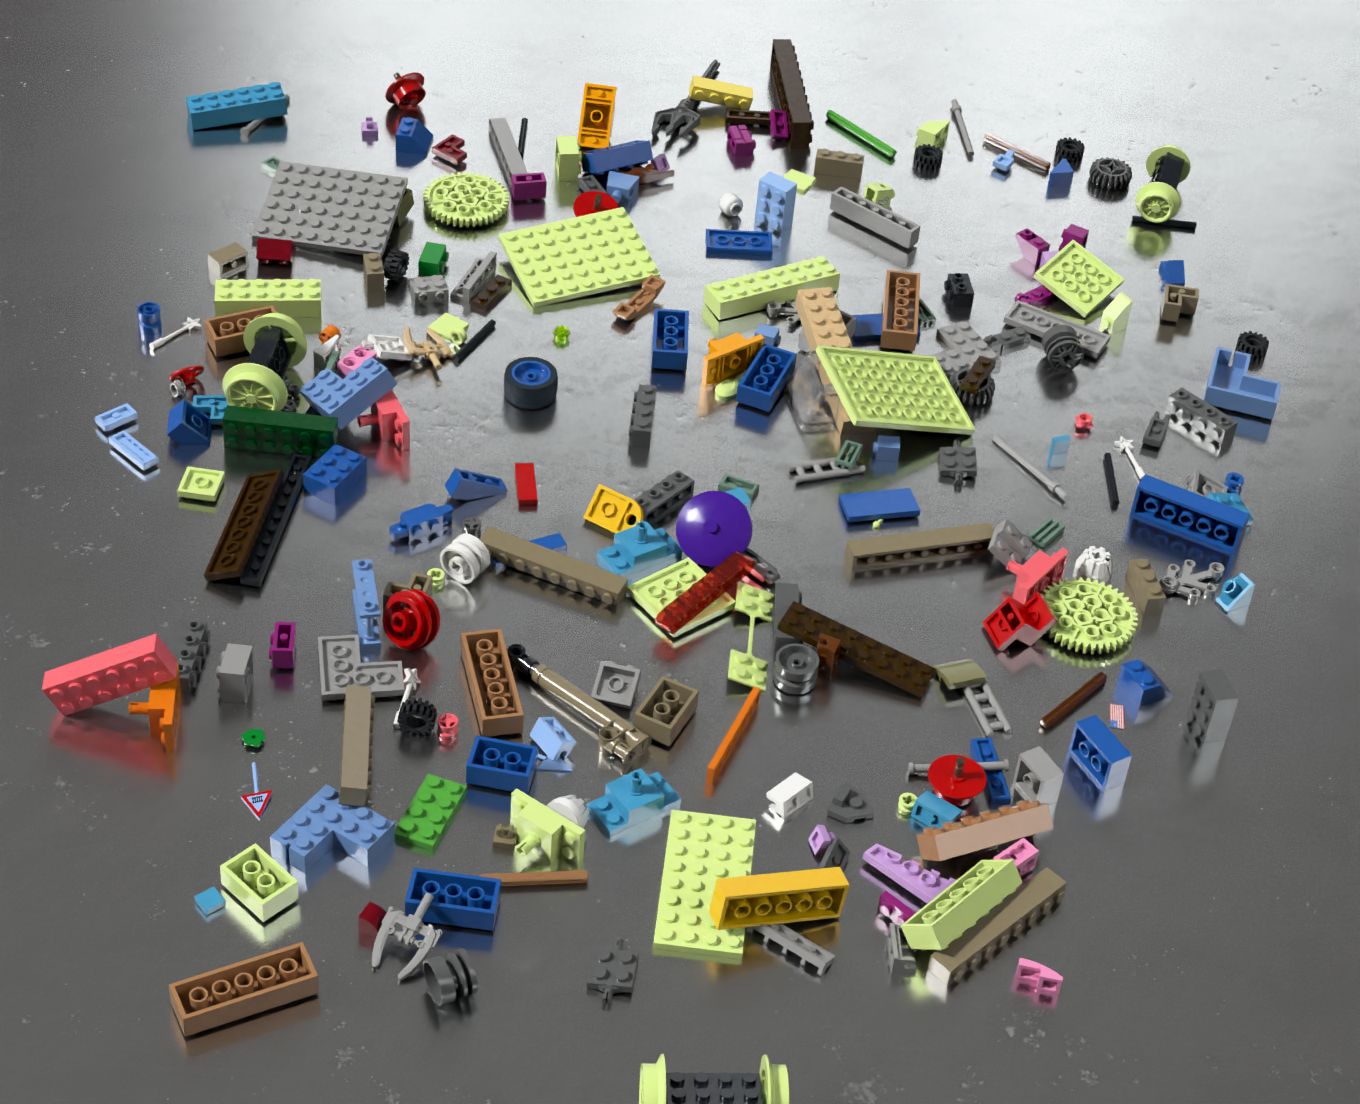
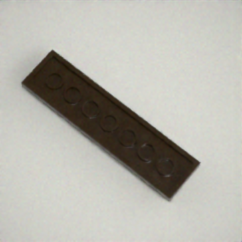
(243, 525)
(859, 649)

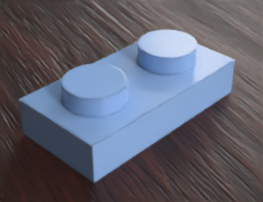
(116, 417)

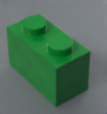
(432, 259)

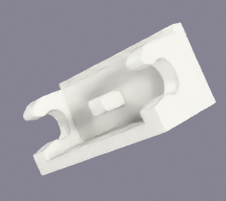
(790, 795)

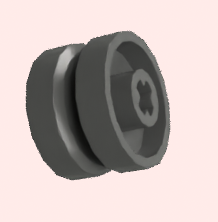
(796, 668)

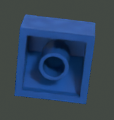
(413, 137)
(188, 425)
(1142, 683)

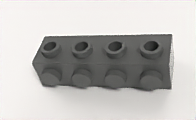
(1201, 415)
(643, 416)
(664, 496)
(188, 651)

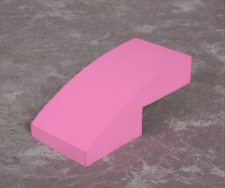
(1046, 978)

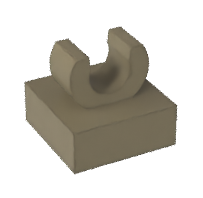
(505, 837)

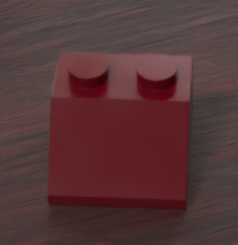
(275, 251)

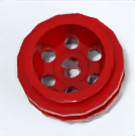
(411, 612)

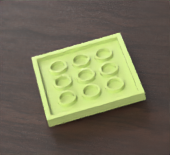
(1078, 278)
(667, 584)

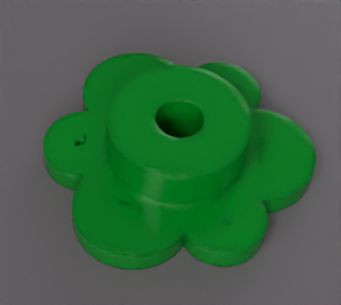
(253, 737)

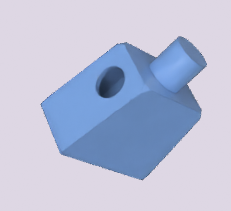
(622, 186)

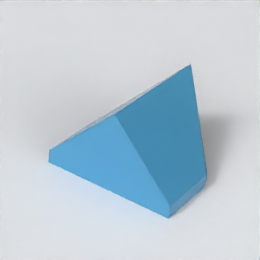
(1236, 593)

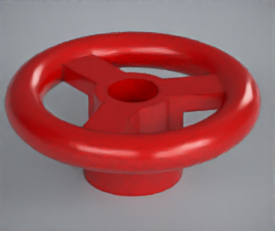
(187, 375)

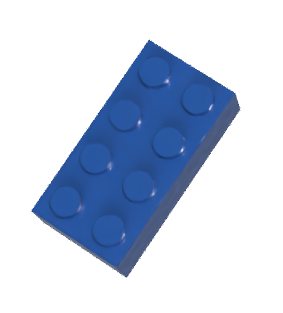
(616, 157)
(670, 339)
(766, 377)
(457, 898)

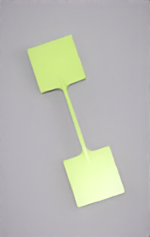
(744, 666)

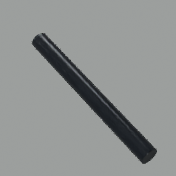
(522, 137)
(1178, 223)
(474, 340)
(1111, 479)

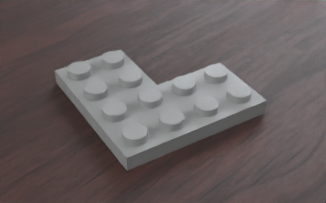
(964, 348)
(342, 666)

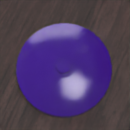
(713, 528)

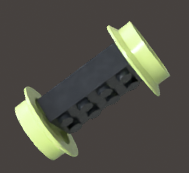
(273, 346)
(766, 1087)

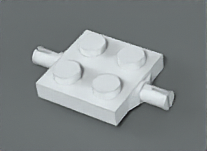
(387, 347)

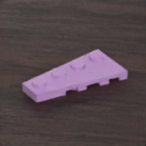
(908, 874)

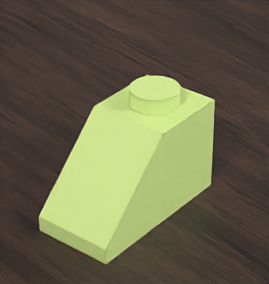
(932, 132)
(1117, 314)

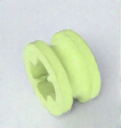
(458, 335)
(438, 576)
(904, 798)

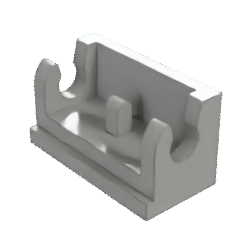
(901, 956)

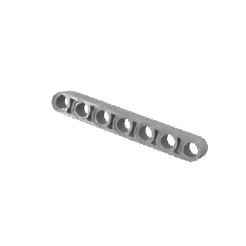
(506, 147)

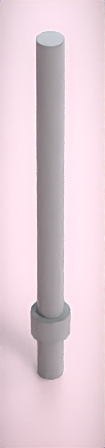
(957, 112)
(1053, 486)

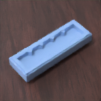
(133, 450)

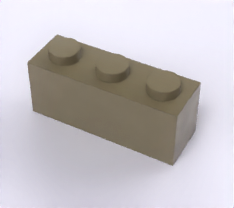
(839, 164)
(1145, 587)

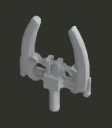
(412, 926)

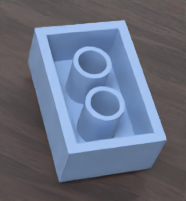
(775, 201)

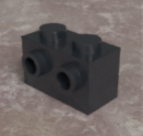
(959, 290)

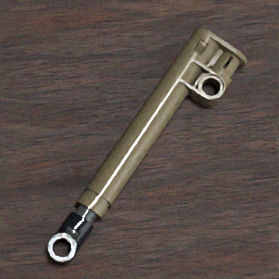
(616, 734)

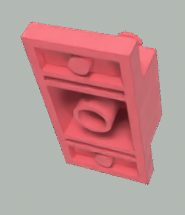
(388, 421)
(1037, 573)

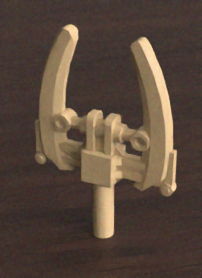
(427, 349)

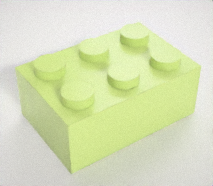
(259, 882)

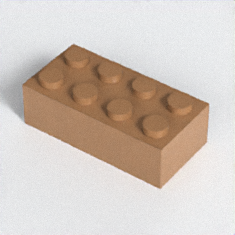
(227, 331)

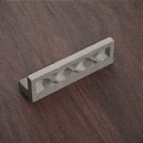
(471, 283)

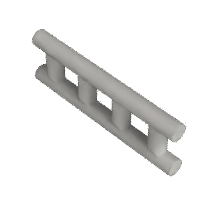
(817, 464)
(981, 714)

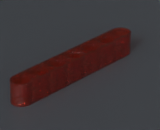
(704, 592)

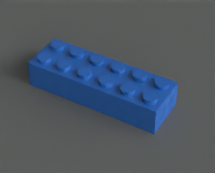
(1189, 514)

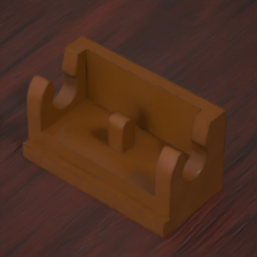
(828, 653)

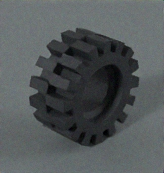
(1069, 150)
(928, 157)
(396, 265)
(1253, 344)
(417, 708)

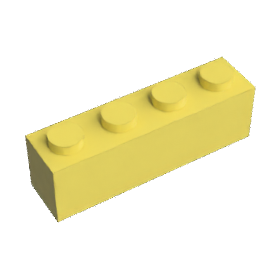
(721, 93)

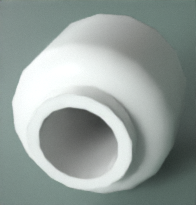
(731, 204)

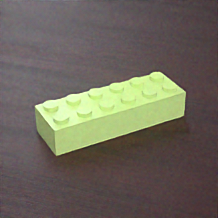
(287, 296)
(961, 905)

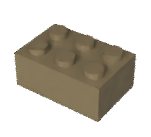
(666, 710)

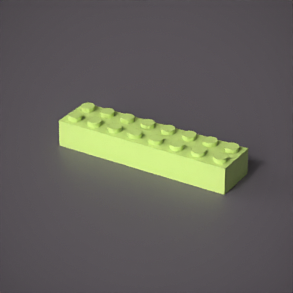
(778, 284)

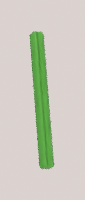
(861, 133)

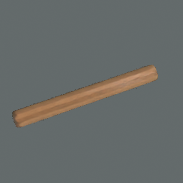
(540, 878)

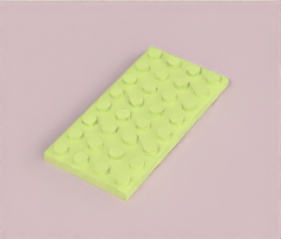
(696, 855)

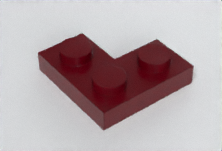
(450, 149)

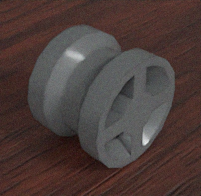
(472, 526)

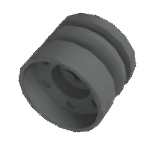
(1062, 347)
(450, 976)

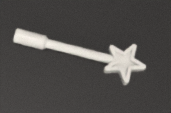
(190, 324)
(1127, 446)
(411, 680)

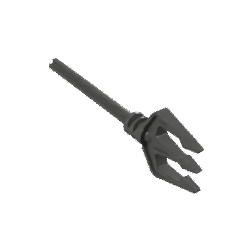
(683, 112)

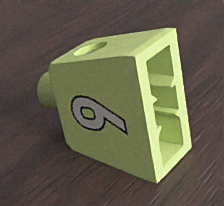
(879, 193)

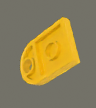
(612, 510)

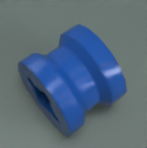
(1234, 482)

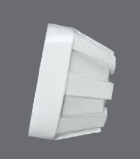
(1094, 564)
(571, 809)

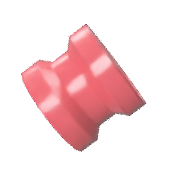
(447, 726)

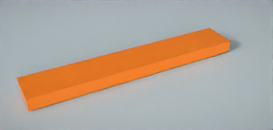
(733, 735)

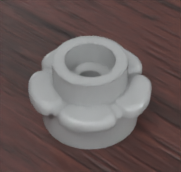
(177, 388)

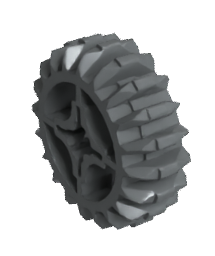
(1110, 173)
(984, 394)

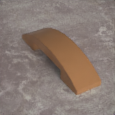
(642, 300)

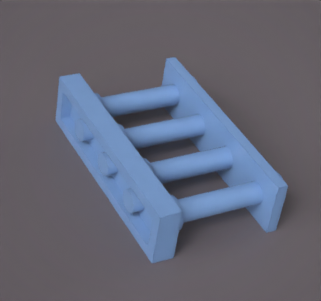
(366, 604)

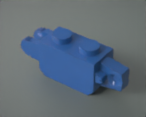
(421, 521)

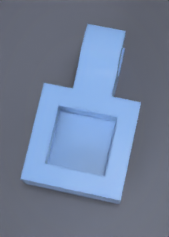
(1005, 161)

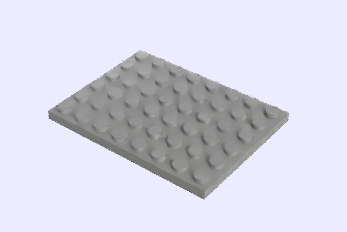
(330, 208)

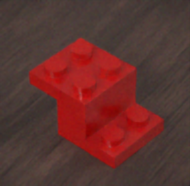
(1019, 621)

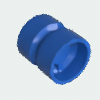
(149, 318)

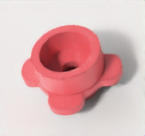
(1084, 421)

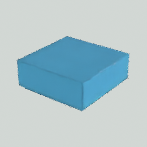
(1060, 445)
(210, 900)

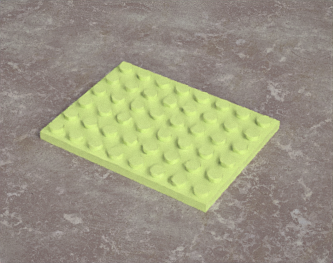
(578, 256)
(894, 390)

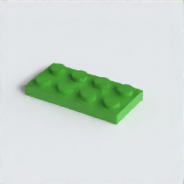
(430, 812)

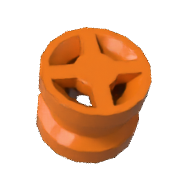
(329, 332)

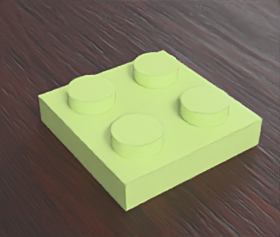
(201, 484)

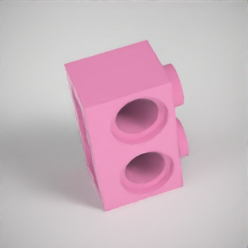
(354, 360)
(1022, 853)

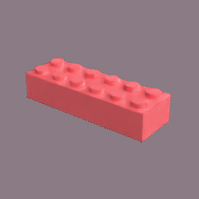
(109, 675)

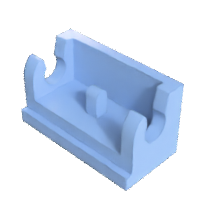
(552, 738)

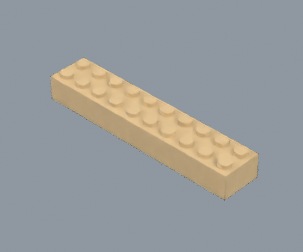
(825, 327)

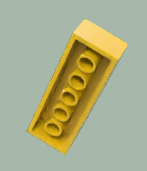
(778, 898)

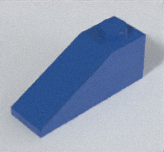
(472, 485)

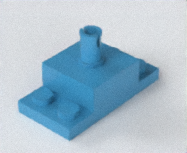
(638, 549)
(632, 801)

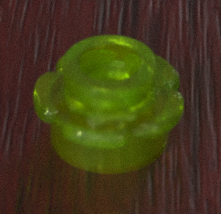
(561, 333)

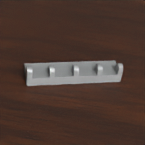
(797, 944)

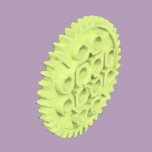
(466, 199)
(1090, 615)

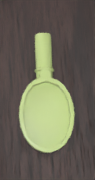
(728, 388)

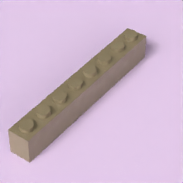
(918, 546)
(555, 567)
(356, 746)
(998, 926)

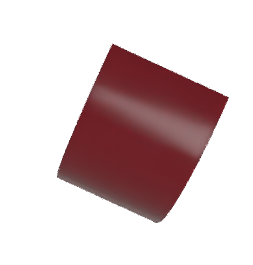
(370, 919)

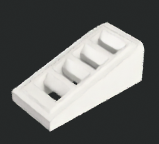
(323, 353)

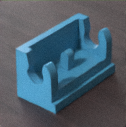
(934, 810)

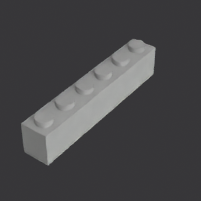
(875, 217)

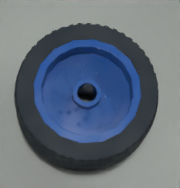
(530, 382)

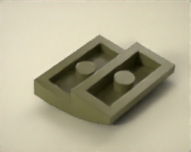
(960, 673)

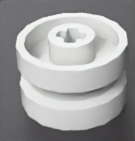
(465, 558)

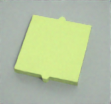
(803, 180)
(446, 324)

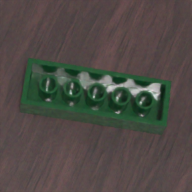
(278, 431)

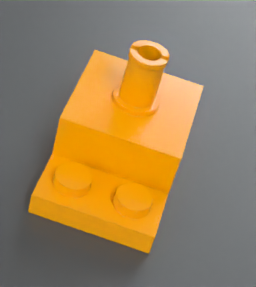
(597, 116)
(729, 357)

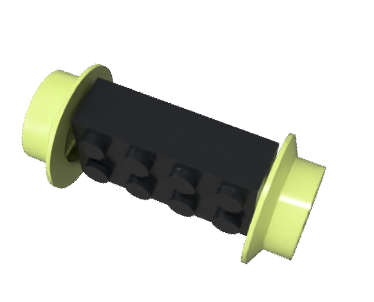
(1159, 197)

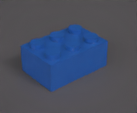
(334, 474)
(1100, 752)
(501, 764)

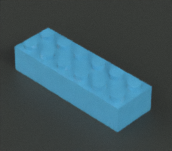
(236, 105)

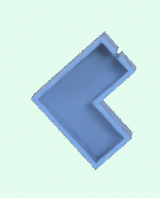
(1235, 390)
(348, 396)
(326, 825)

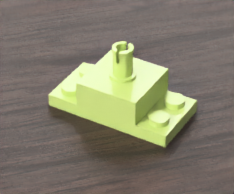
(544, 830)

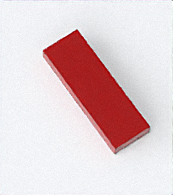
(526, 484)

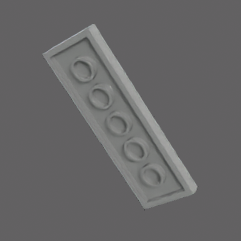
(1039, 321)

